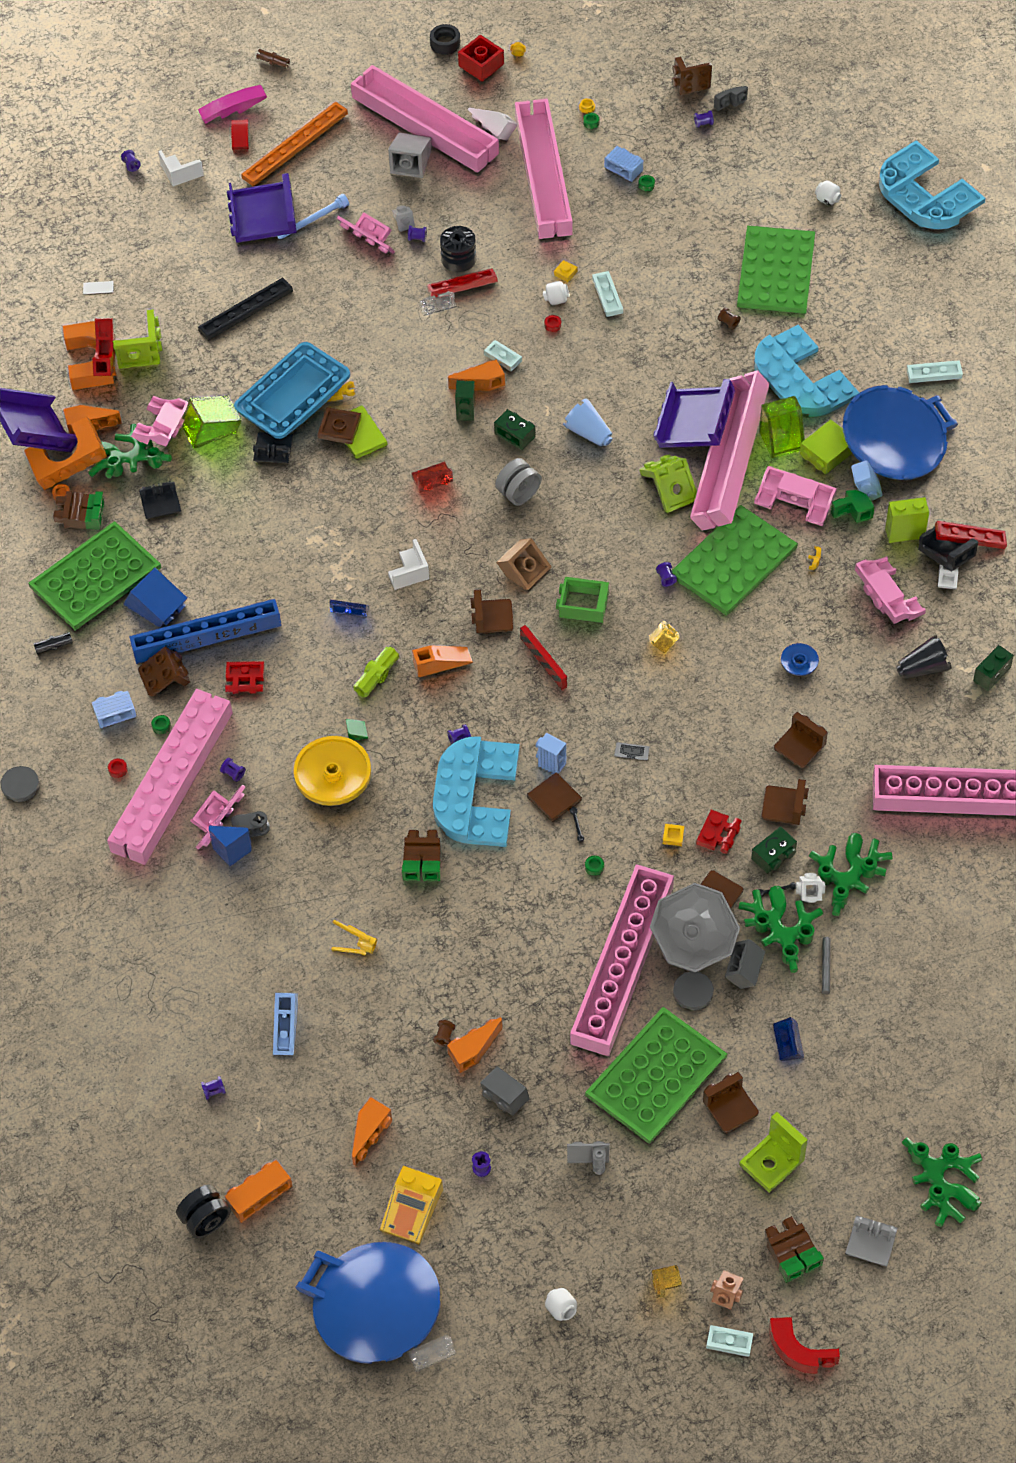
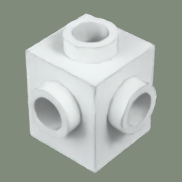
(813, 894)

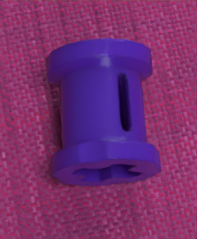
(703, 119)
(130, 161)
(417, 233)
(666, 574)
(458, 734)
(232, 769)
(213, 1087)
(483, 1159)

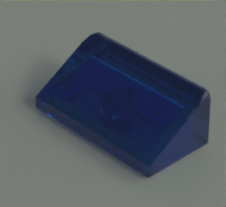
(349, 608)
(788, 1039)

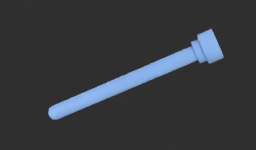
(340, 202)

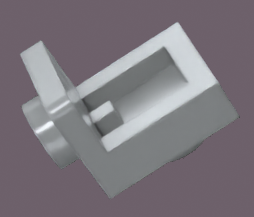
(404, 217)

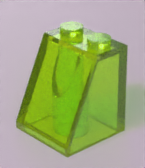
(210, 419)
(782, 426)

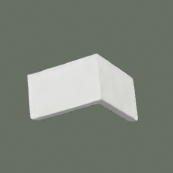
(180, 173)
(414, 568)

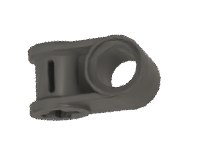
(252, 823)

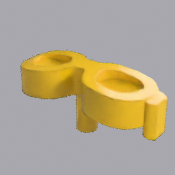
(816, 559)

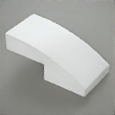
(947, 578)

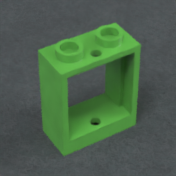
(586, 587)

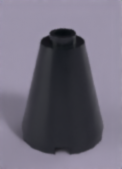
(924, 660)

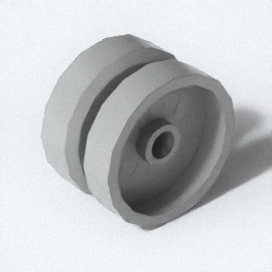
(518, 481)

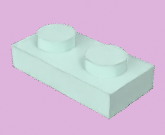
(504, 355)
(729, 1340)

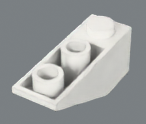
(496, 122)

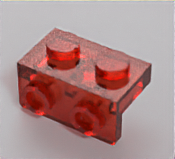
(432, 477)

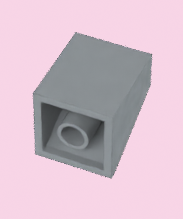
(409, 155)

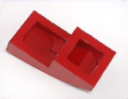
(240, 134)

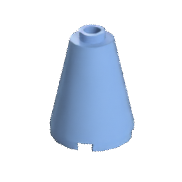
(588, 423)

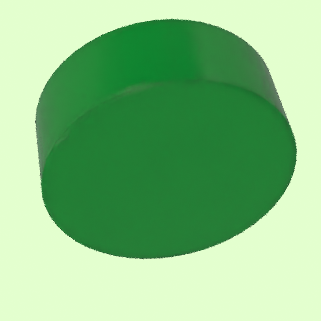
(591, 120)
(646, 183)
(161, 724)
(594, 865)

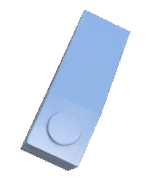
(285, 1023)

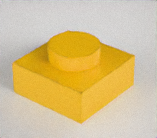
(565, 271)
(673, 835)

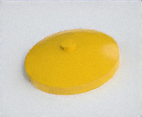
(332, 770)

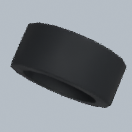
(448, 47)

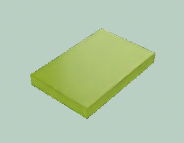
(368, 436)

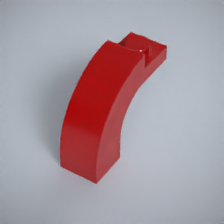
(104, 357)
(796, 1354)

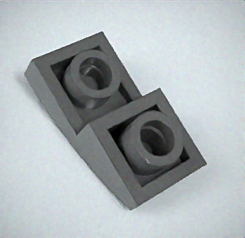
(730, 96)

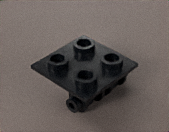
(272, 449)
(159, 500)

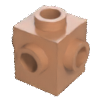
(727, 1290)

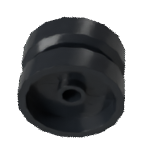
(203, 1211)

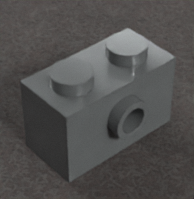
(745, 964)
(504, 1091)

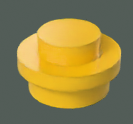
(518, 49)
(587, 106)

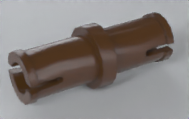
(273, 58)

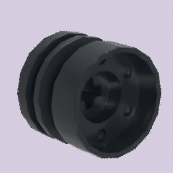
(458, 248)

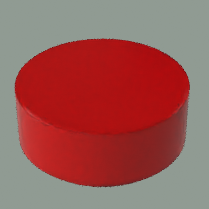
(552, 323)
(117, 768)

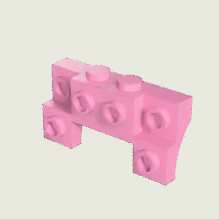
(166, 424)
(797, 491)
(885, 592)

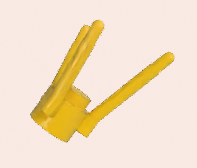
(365, 942)

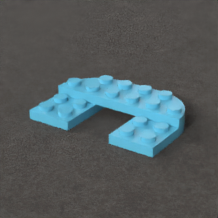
(914, 201)
(777, 362)
(456, 786)

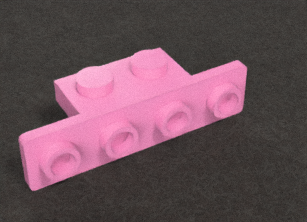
(371, 229)
(213, 812)

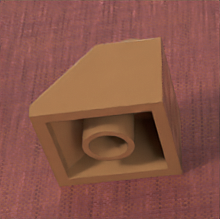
(524, 563)

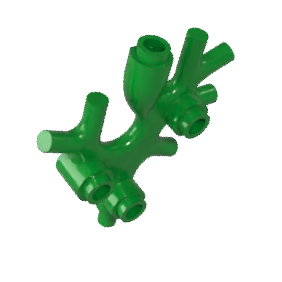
(139, 453)
(858, 866)
(779, 933)
(934, 1174)

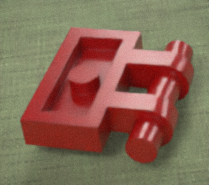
(245, 671)
(713, 828)

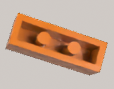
(258, 1190)

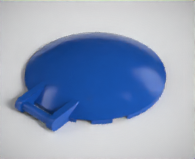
(897, 431)
(373, 1301)

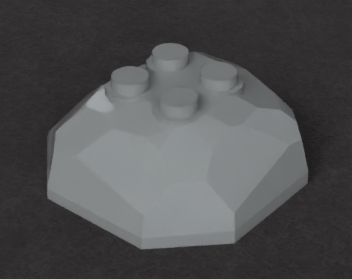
(694, 927)

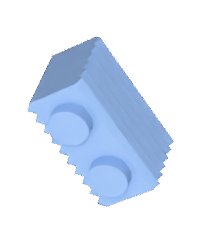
(624, 163)
(866, 480)
(113, 709)
(551, 753)

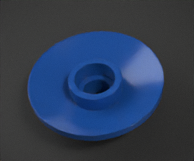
(799, 653)

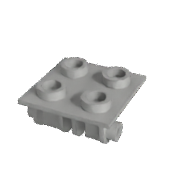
(589, 1153)
(871, 1240)

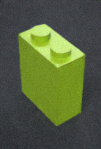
(825, 447)
(906, 519)

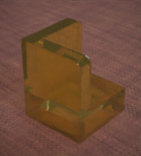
(664, 637)
(665, 1279)

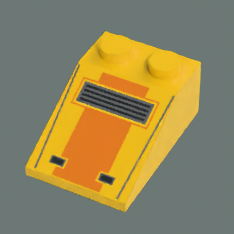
(411, 1204)

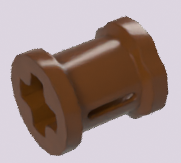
(729, 318)
(444, 1032)

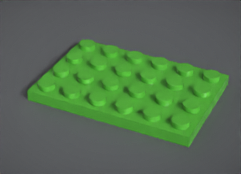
(776, 269)
(734, 560)
(94, 575)
(656, 1075)

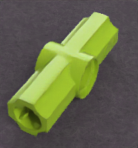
(376, 671)

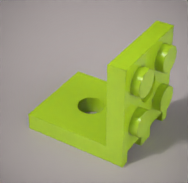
(147, 348)
(666, 474)
(782, 1146)

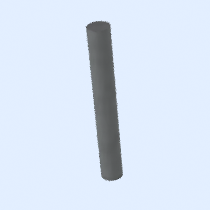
(826, 949)

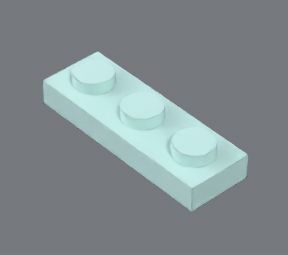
(607, 293)
(934, 371)

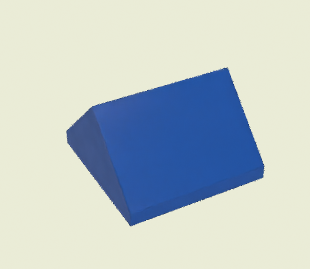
(230, 842)

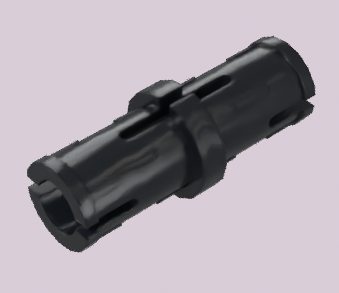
(53, 642)

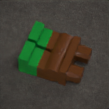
(80, 510)
(422, 849)
(792, 1249)

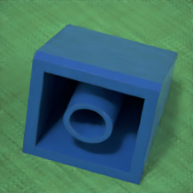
(156, 599)

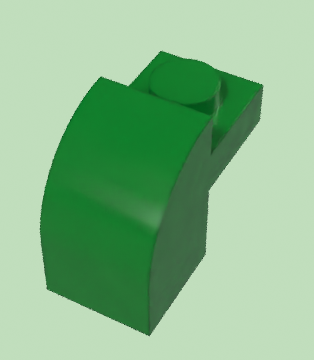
(855, 503)

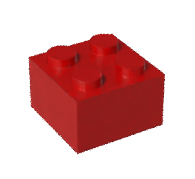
(481, 58)

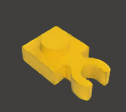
(344, 390)

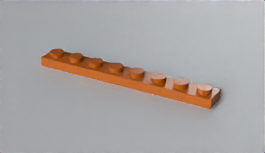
(294, 144)

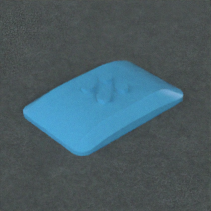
(292, 390)

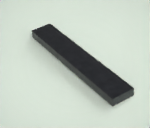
(245, 309)

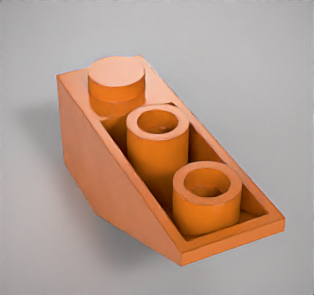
(486, 376)
(99, 417)
(439, 658)
(470, 1049)
(370, 1123)

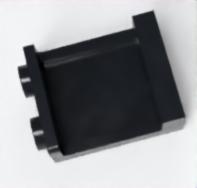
(947, 553)

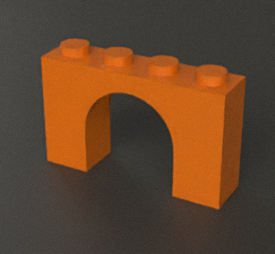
(81, 375)
(86, 454)

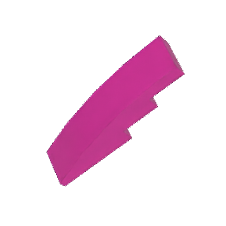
(236, 101)

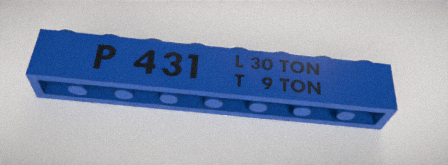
(207, 630)

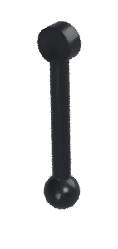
(573, 811)
(792, 886)

